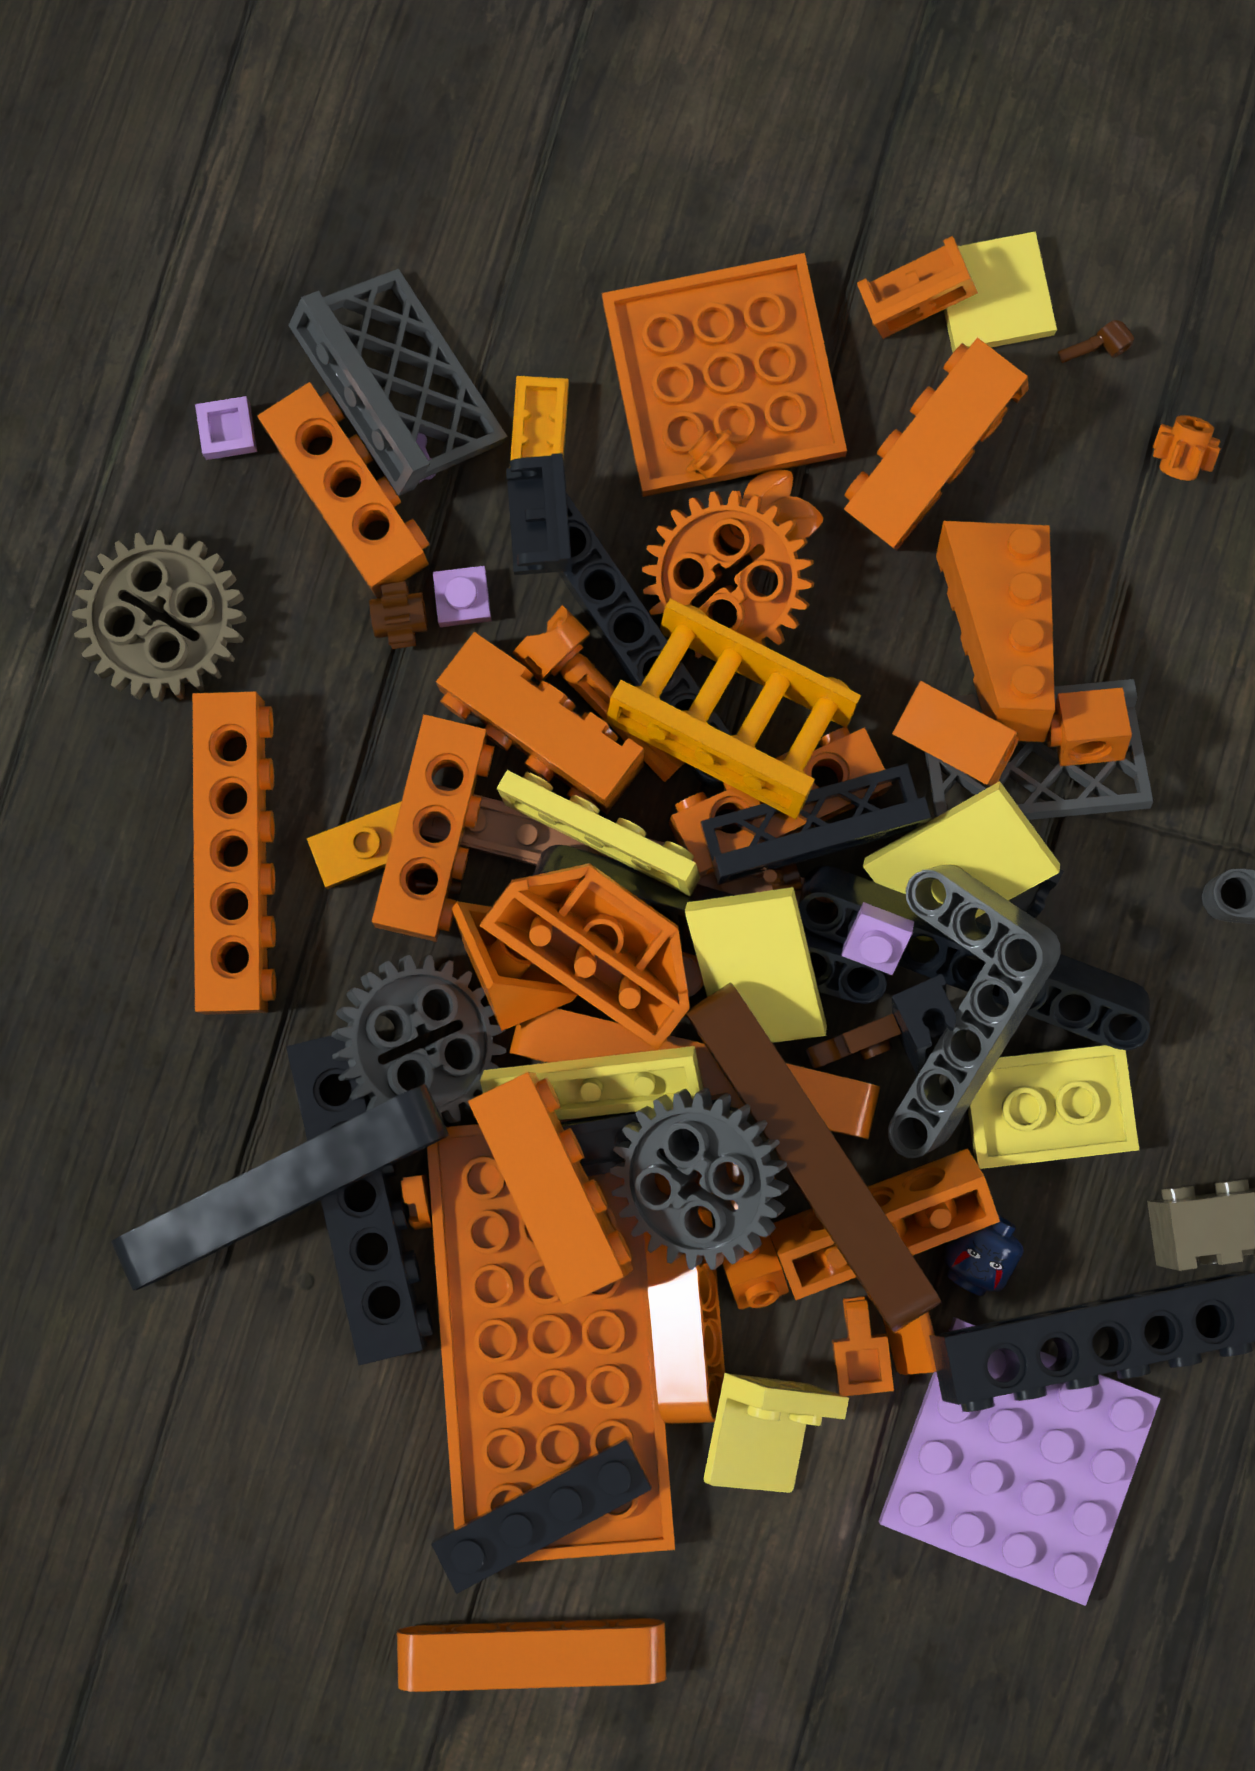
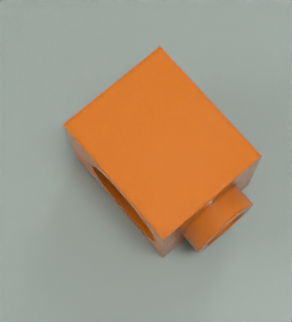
(1090, 727)

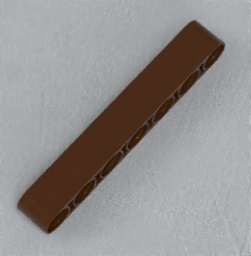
(814, 1158)

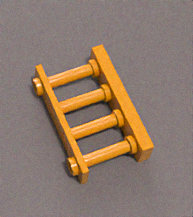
(723, 756)

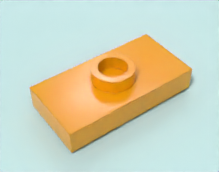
(539, 416)
(354, 846)

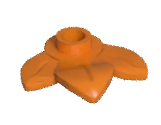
(775, 489)

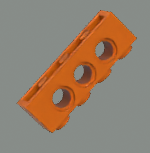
(292, 427)
(438, 746)
(843, 752)
(922, 1205)

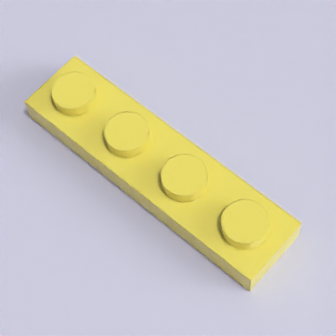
(618, 840)
(610, 1082)

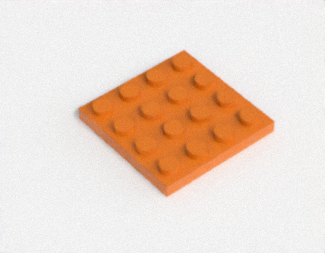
(719, 355)

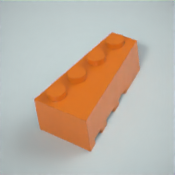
(936, 442)
(1004, 609)
(539, 724)
(551, 1187)

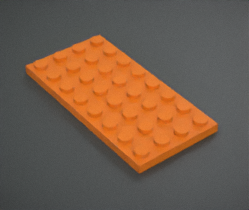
(534, 1378)

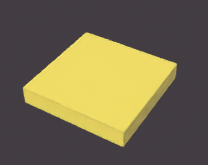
(1010, 298)

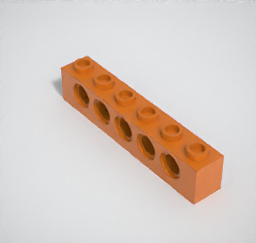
(215, 722)

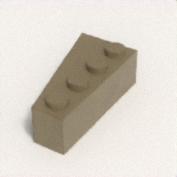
(1203, 1226)

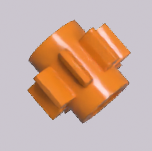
(1186, 447)

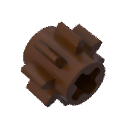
(398, 615)

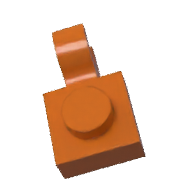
(862, 1358)

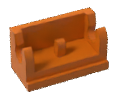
(917, 289)
(957, 734)

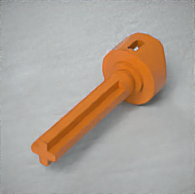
(560, 652)

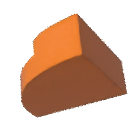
(417, 1196)

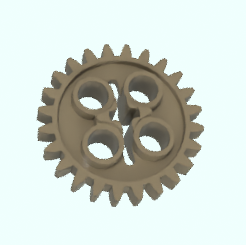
(183, 577)

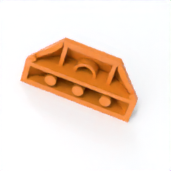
(598, 945)

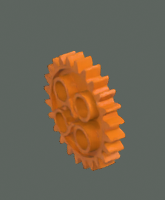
(698, 539)

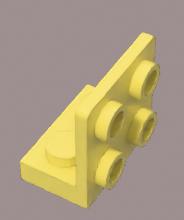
(763, 1431)

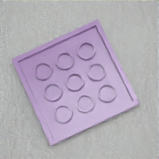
(1023, 1481)

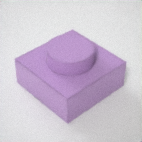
(226, 428)
(462, 596)
(878, 938)

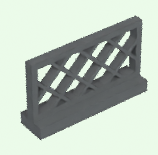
(360, 390)
(1054, 805)

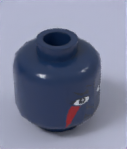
(984, 1258)

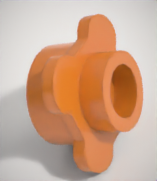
(711, 453)

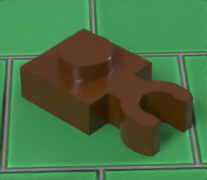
(868, 1040)

